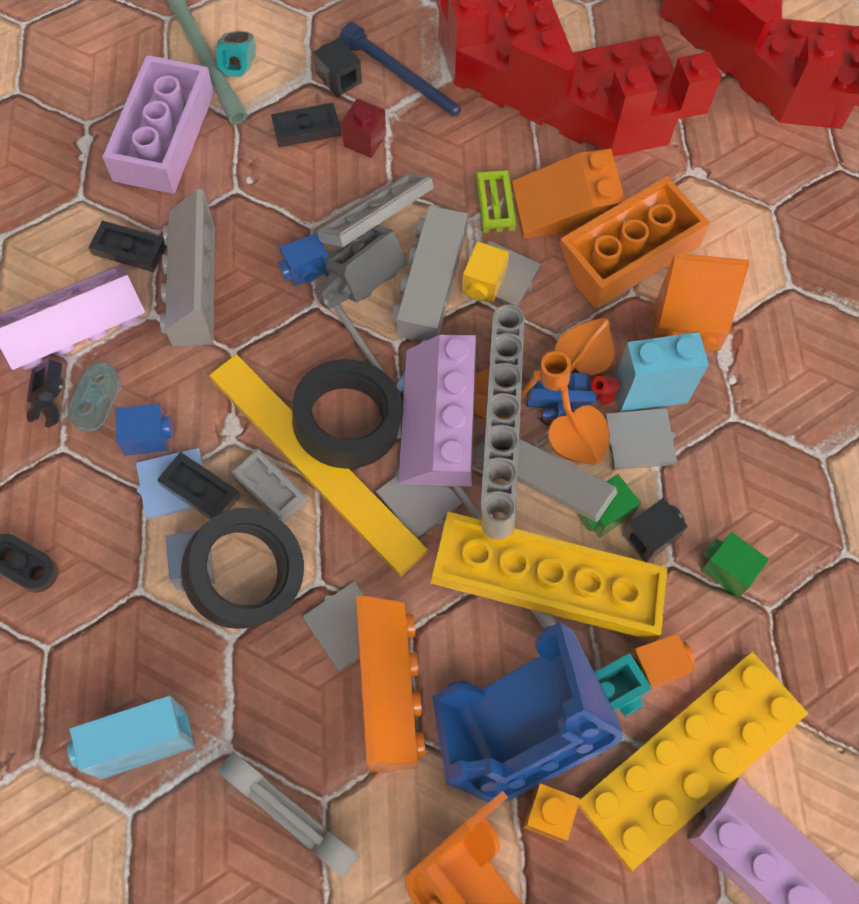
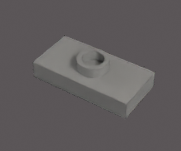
(269, 486)

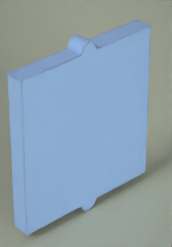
(156, 499)

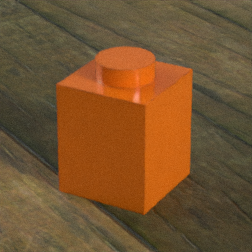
(664, 660)

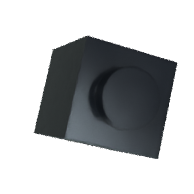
(337, 67)
(655, 529)

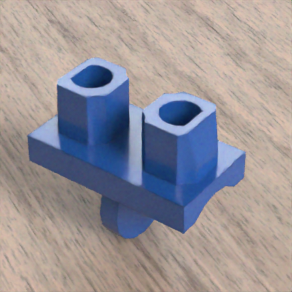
(578, 392)

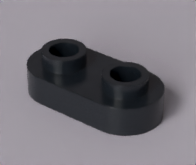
(25, 563)

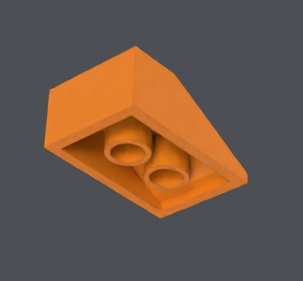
(567, 193)
(699, 297)

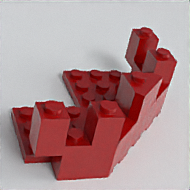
(793, 66)
(604, 95)

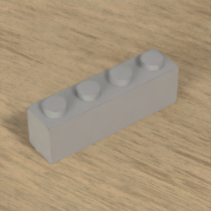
(431, 274)

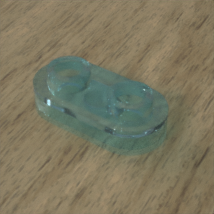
(95, 394)

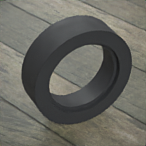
(346, 375)
(281, 543)

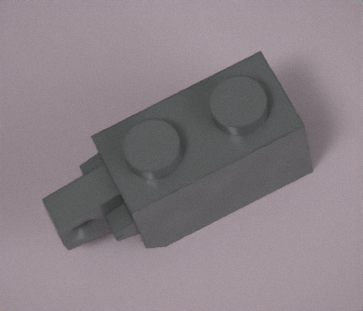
(361, 267)

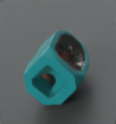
(235, 53)

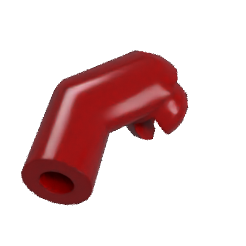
(605, 388)

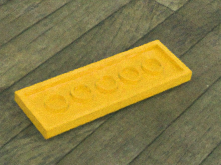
(552, 577)
(691, 760)

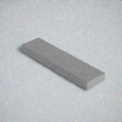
(375, 209)
(559, 480)

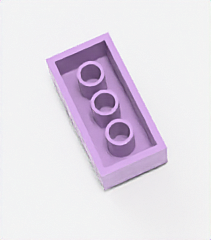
(159, 124)

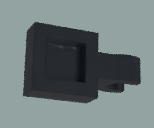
(43, 387)

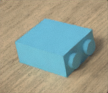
(660, 371)
(130, 738)

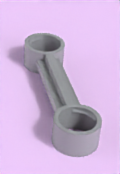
(288, 814)

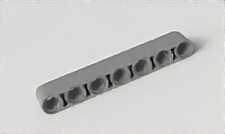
(502, 431)

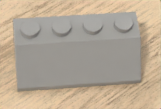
(189, 273)

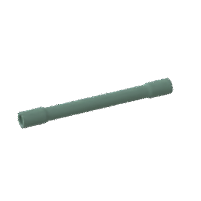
(227, 97)

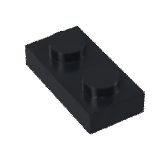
(305, 125)
(127, 246)
(198, 486)

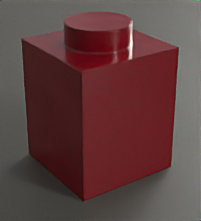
(364, 128)

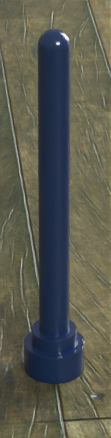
(355, 38)

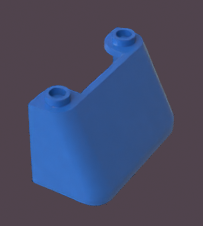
(526, 722)

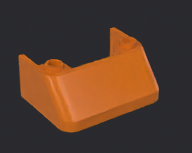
(461, 866)

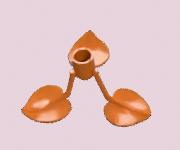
(580, 434)

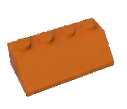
(632, 241)
(387, 685)

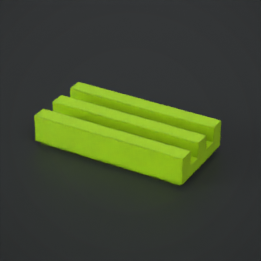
(496, 223)

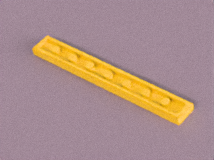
(336, 485)

